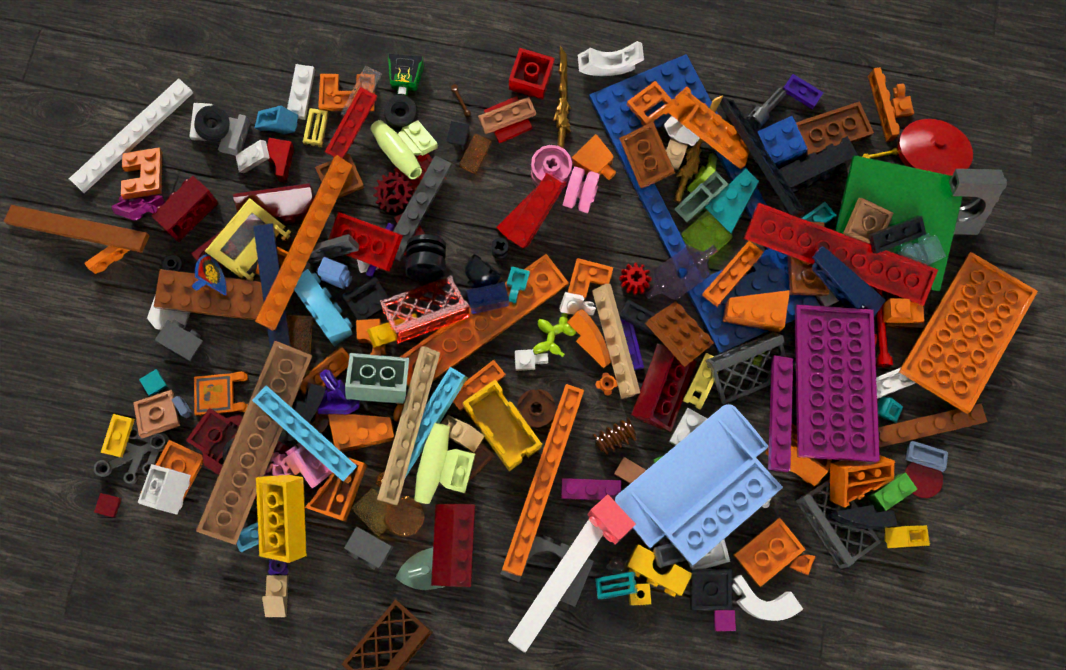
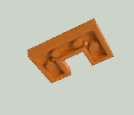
(329, 95)
(150, 179)

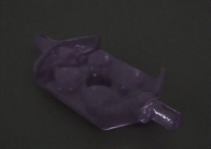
(666, 275)

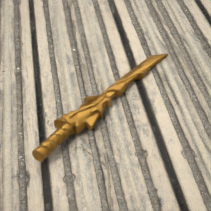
(563, 108)
(693, 160)

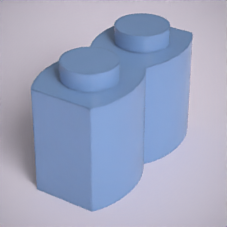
(334, 273)

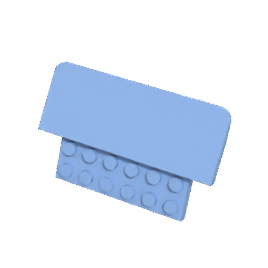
(701, 486)

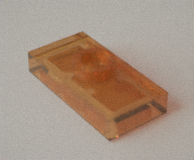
(475, 153)

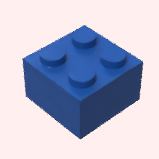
(783, 141)

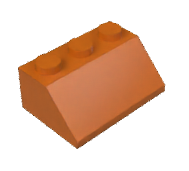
(809, 469)

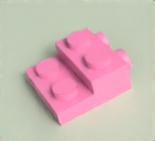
(310, 467)

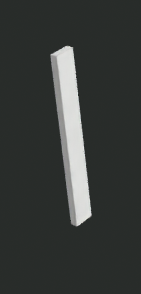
(555, 587)

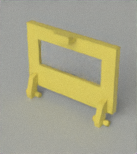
(236, 242)

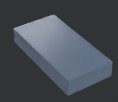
(927, 455)

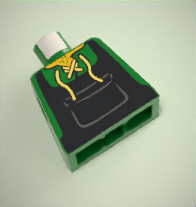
(405, 72)

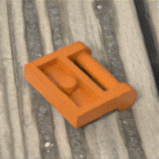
(646, 100)

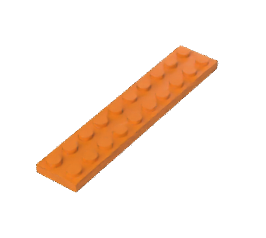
(468, 335)

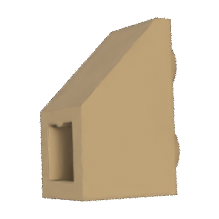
(463, 433)

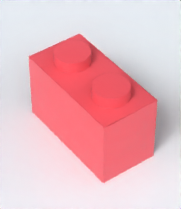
(611, 519)

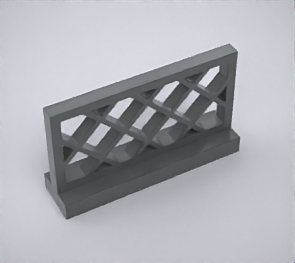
(740, 354)
(828, 533)

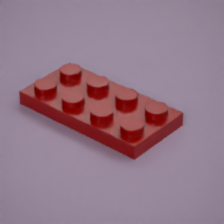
(375, 243)

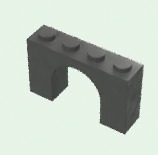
(980, 183)
(546, 544)

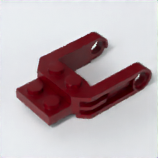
(213, 434)

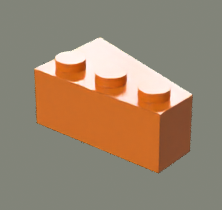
(360, 431)
(855, 478)

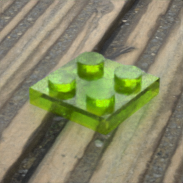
(705, 233)

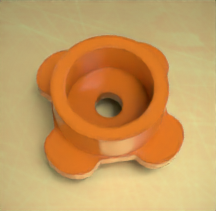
(610, 380)

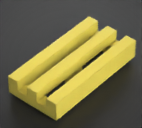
(313, 141)

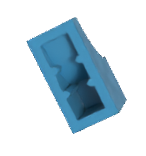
(276, 119)

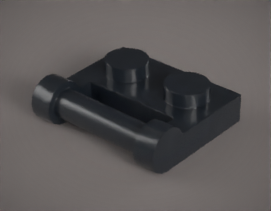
(368, 305)

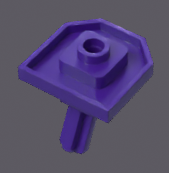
(334, 398)

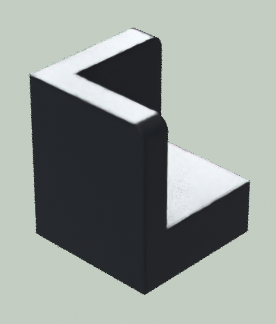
(458, 134)

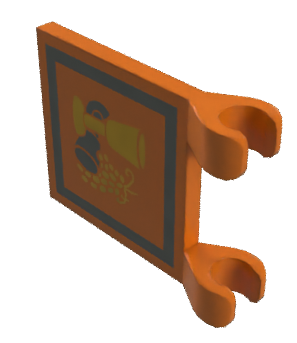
(217, 393)

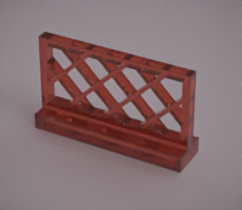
(430, 320)

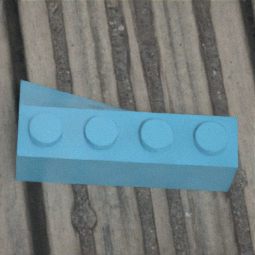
(322, 309)

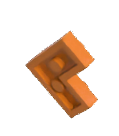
(588, 272)

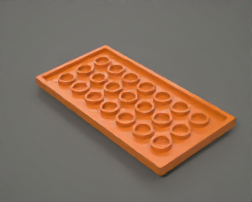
(968, 332)

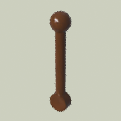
(454, 88)

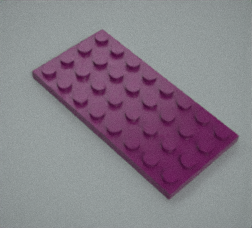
(836, 384)

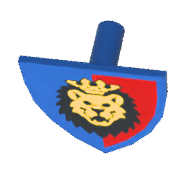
(209, 273)

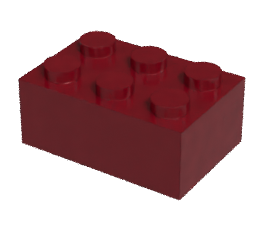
(185, 208)

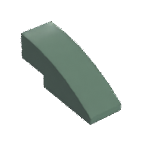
(701, 197)

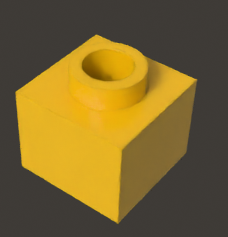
(634, 600)

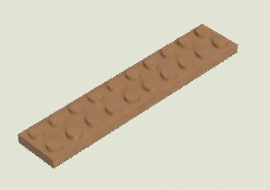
(252, 447)

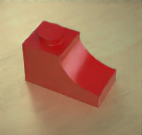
(281, 155)

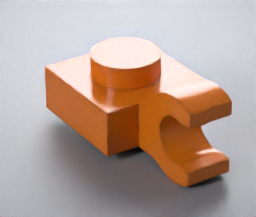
(901, 104)

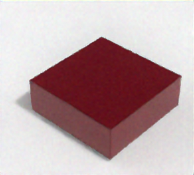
(107, 505)

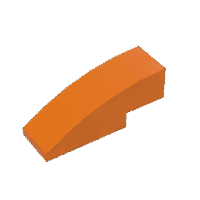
(591, 337)

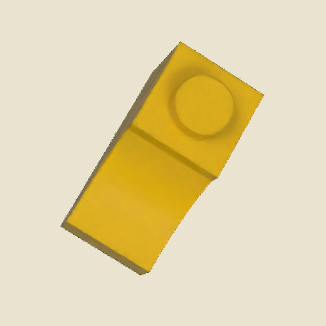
(906, 536)

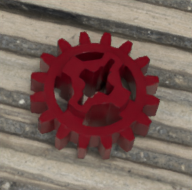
(398, 186)

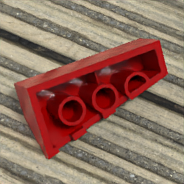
(529, 215)

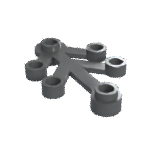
(136, 455)

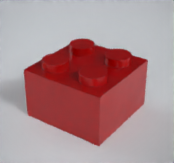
(531, 73)

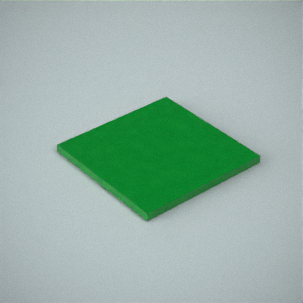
(907, 194)

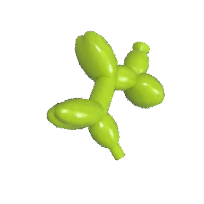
(547, 328)

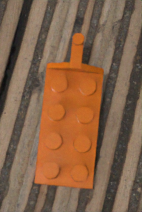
(708, 126)

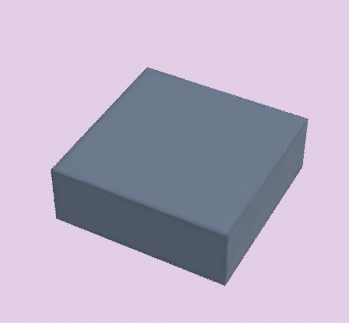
(182, 407)

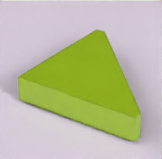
(704, 173)

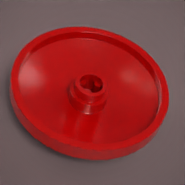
(934, 147)

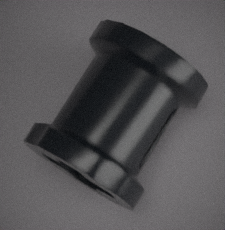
(497, 253)

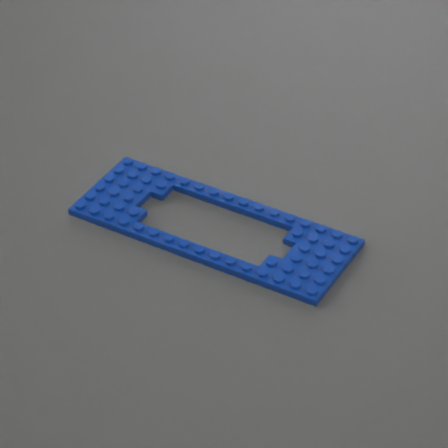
(770, 270)

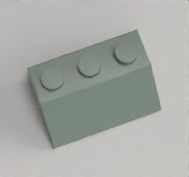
(377, 378)

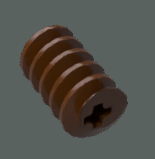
(615, 436)

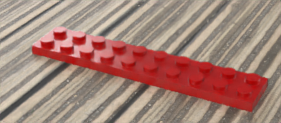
(803, 239)

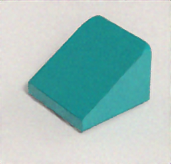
(889, 409)

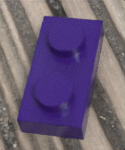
(802, 91)

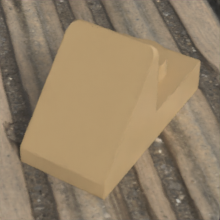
(276, 596)

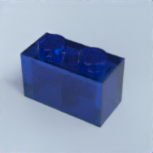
(488, 298)

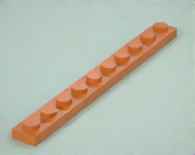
(303, 243)
(542, 481)

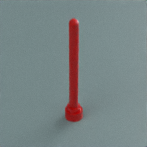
(884, 358)

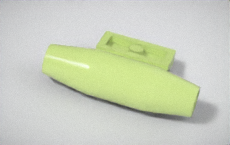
(405, 145)
(439, 465)

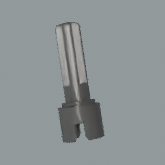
(760, 115)

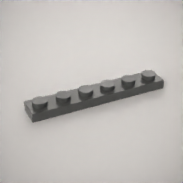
(421, 202)

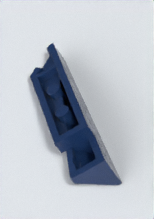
(844, 283)

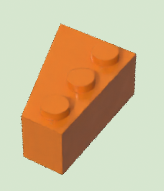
(758, 311)
(336, 496)

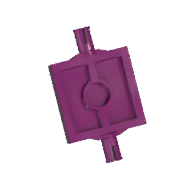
(135, 207)

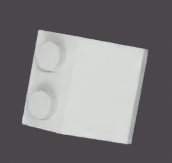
(164, 489)

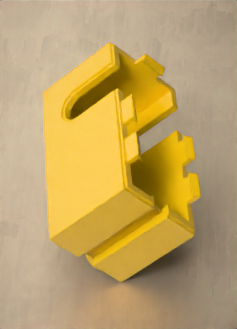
(502, 425)

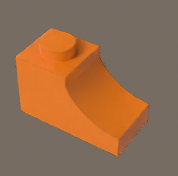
(902, 311)

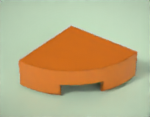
(802, 563)

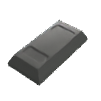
(667, 555)

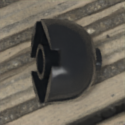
(481, 273)

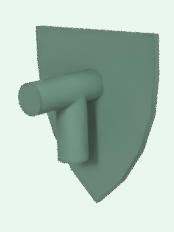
(418, 571)

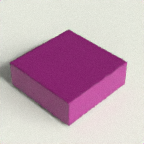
(724, 620)

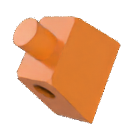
(595, 157)

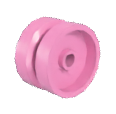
(551, 160)
(579, 189)

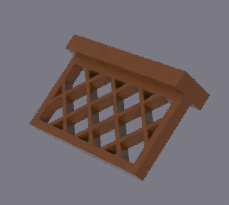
(403, 655)

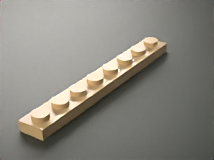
(408, 426)

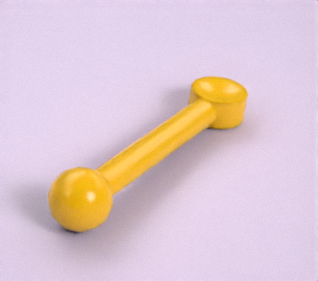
(894, 152)

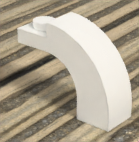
(610, 63)
(778, 609)

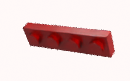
(351, 123)

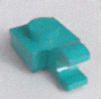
(517, 281)

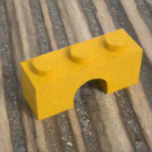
(642, 564)

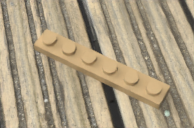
(616, 341)

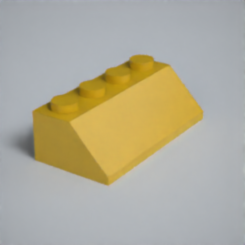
(281, 517)

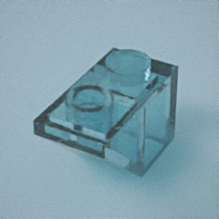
(924, 251)

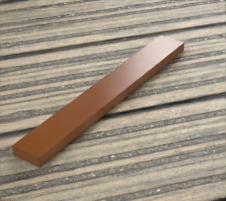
(77, 228)

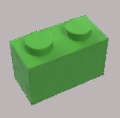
(892, 493)

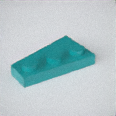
(731, 202)

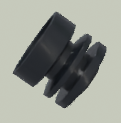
(425, 258)

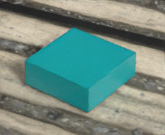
(153, 382)

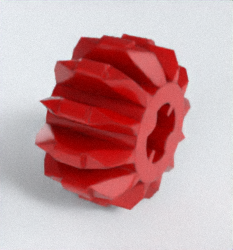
(628, 274)

